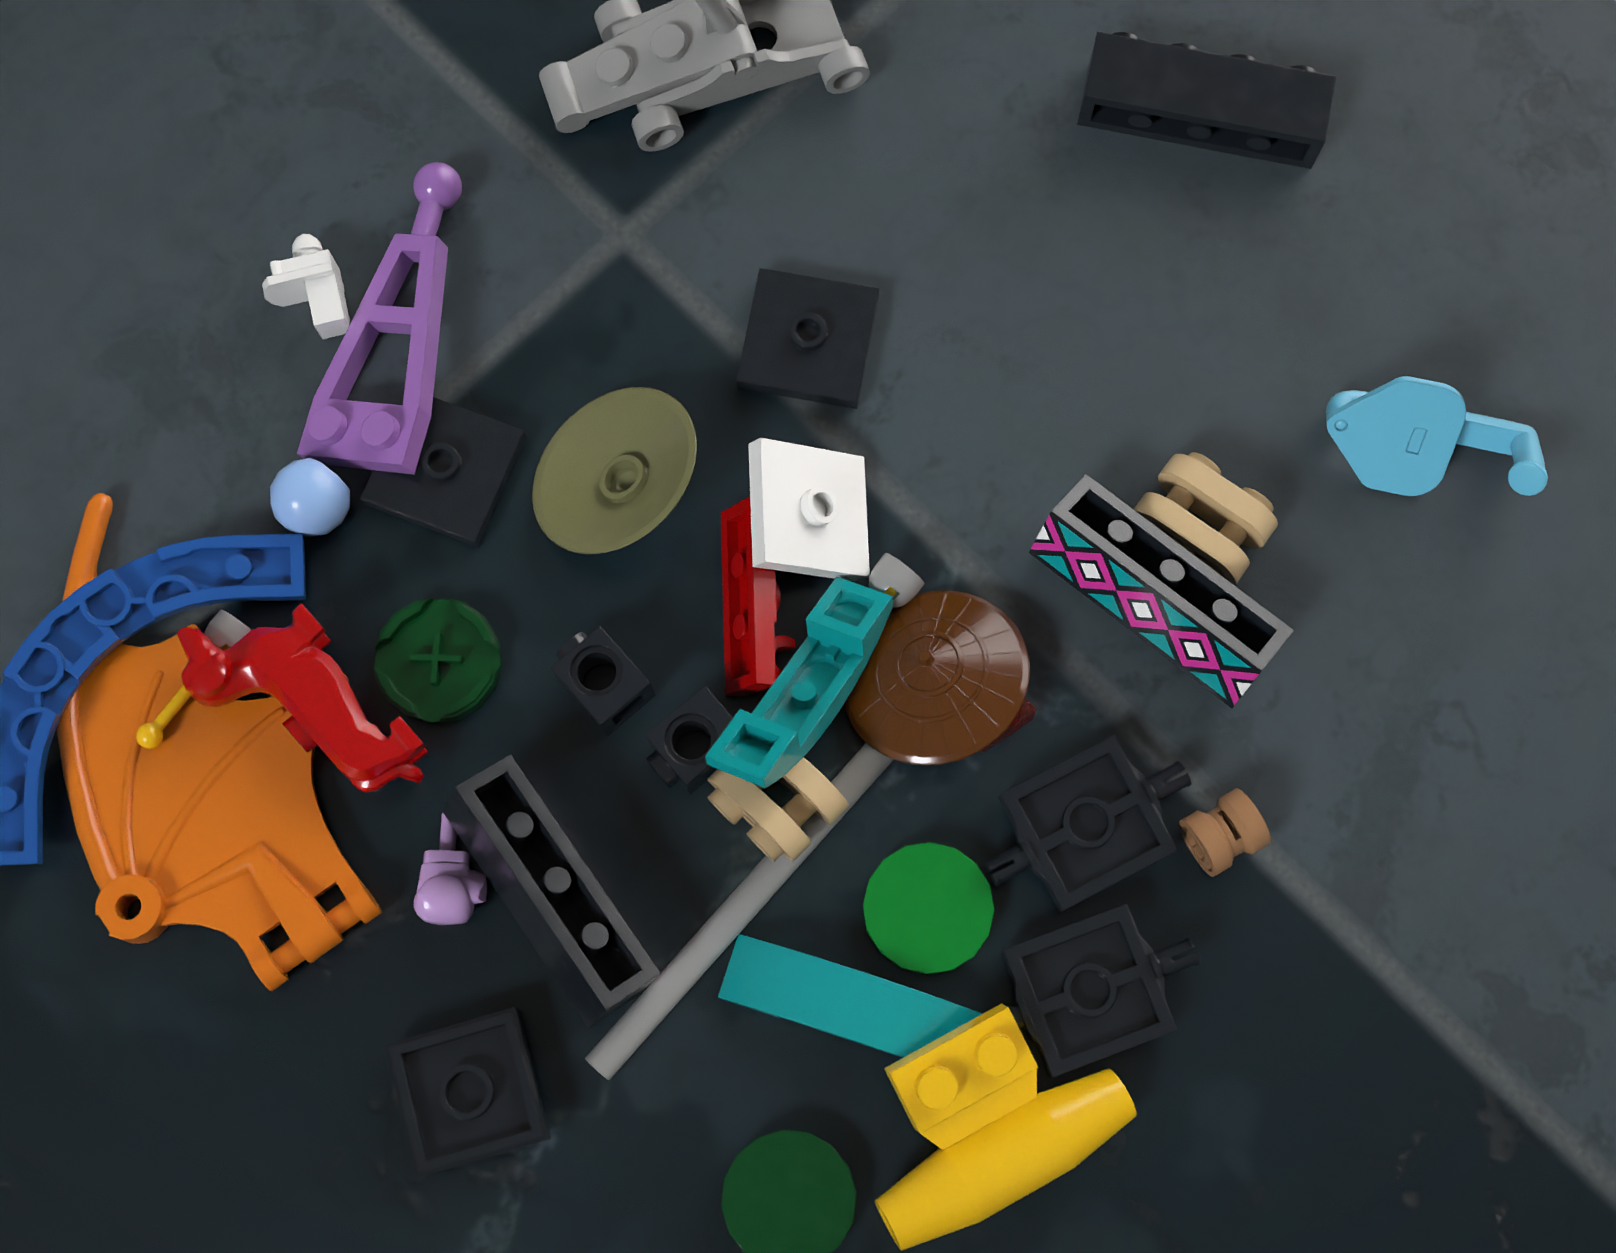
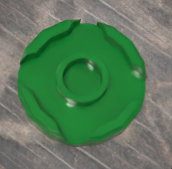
(928, 908)

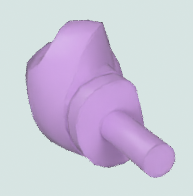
(447, 884)

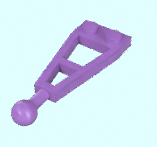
(379, 433)

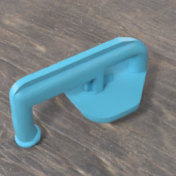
(1407, 432)

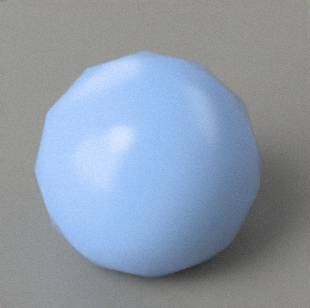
(309, 498)

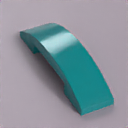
(808, 690)
(837, 998)

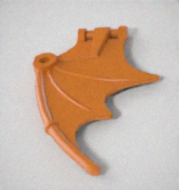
(210, 821)

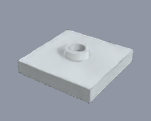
(808, 510)

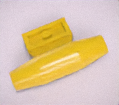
(992, 1128)

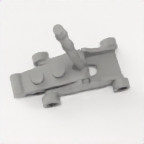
(695, 58)

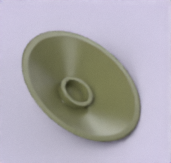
(614, 470)

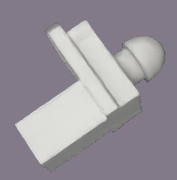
(314, 278)

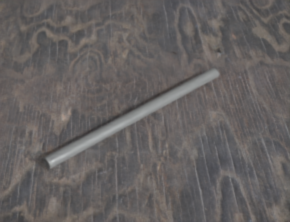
(724, 926)

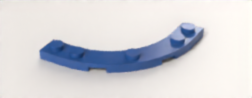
(96, 622)

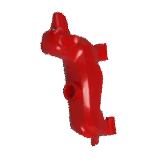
(314, 691)

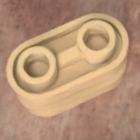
(1238, 514)
(776, 828)

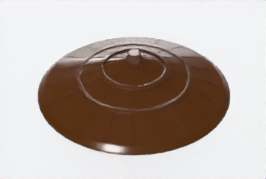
(941, 680)

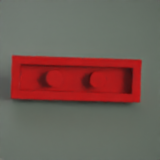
(749, 609)

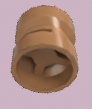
(1225, 832)

